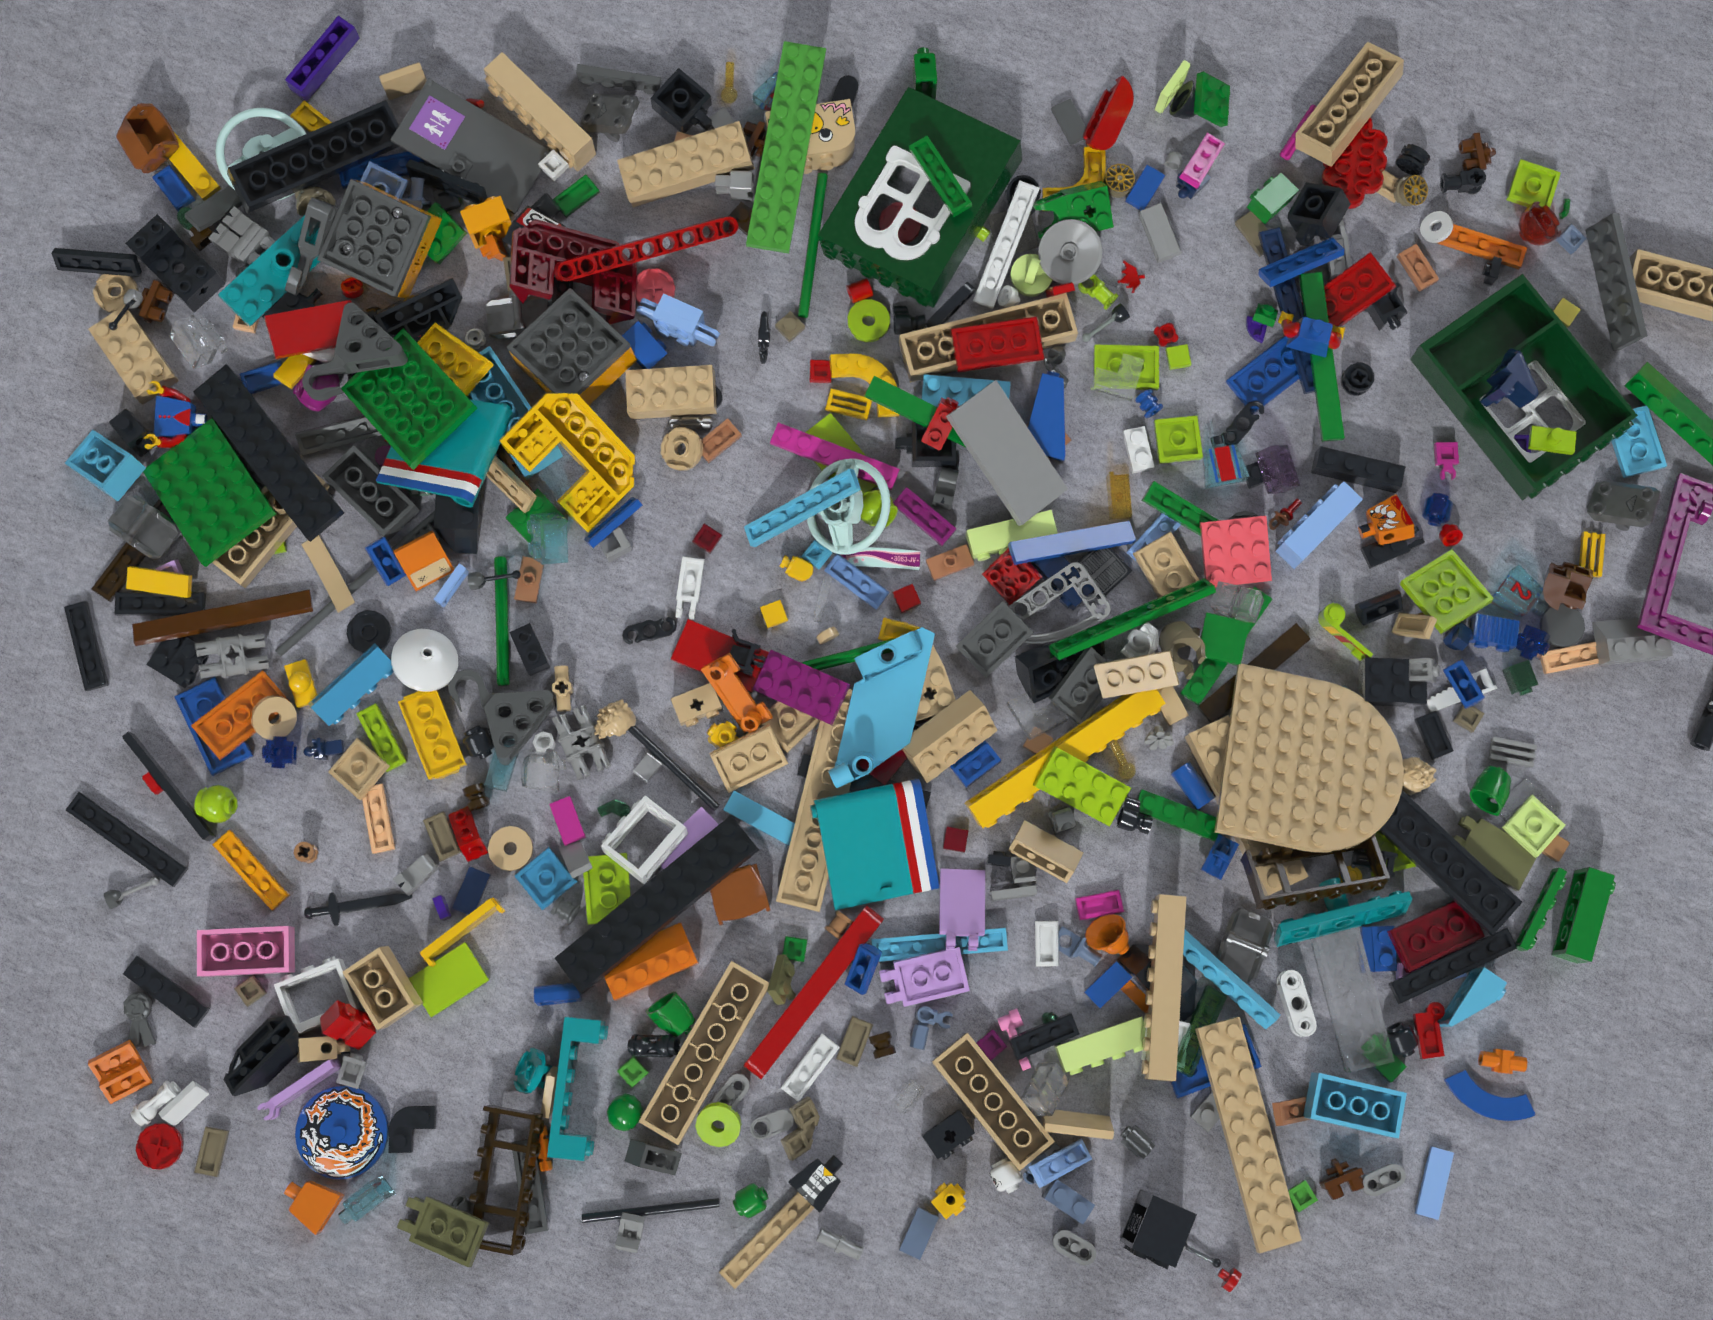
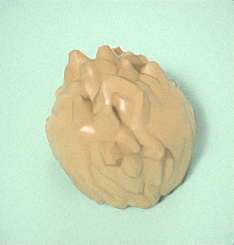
(614, 719)
(1417, 775)

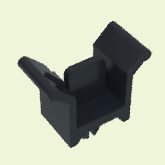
(1387, 310)
(746, 656)

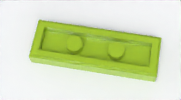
(381, 736)

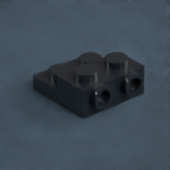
(177, 660)

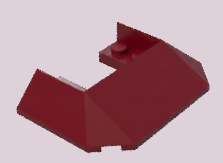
(544, 244)

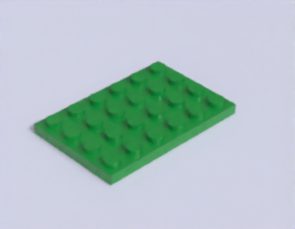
(410, 403)
(209, 492)

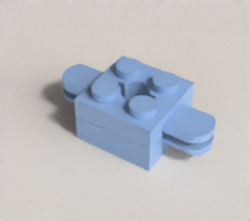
(678, 320)

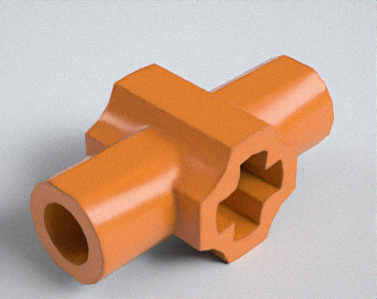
(1502, 1061)

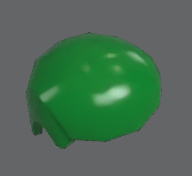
(624, 1112)

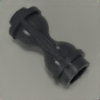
(664, 1045)

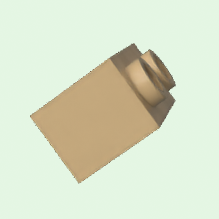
(704, 695)

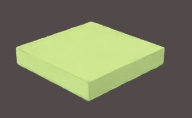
(1172, 87)
(1533, 826)

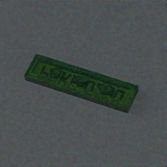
(1206, 1013)

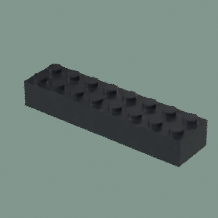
(314, 156)

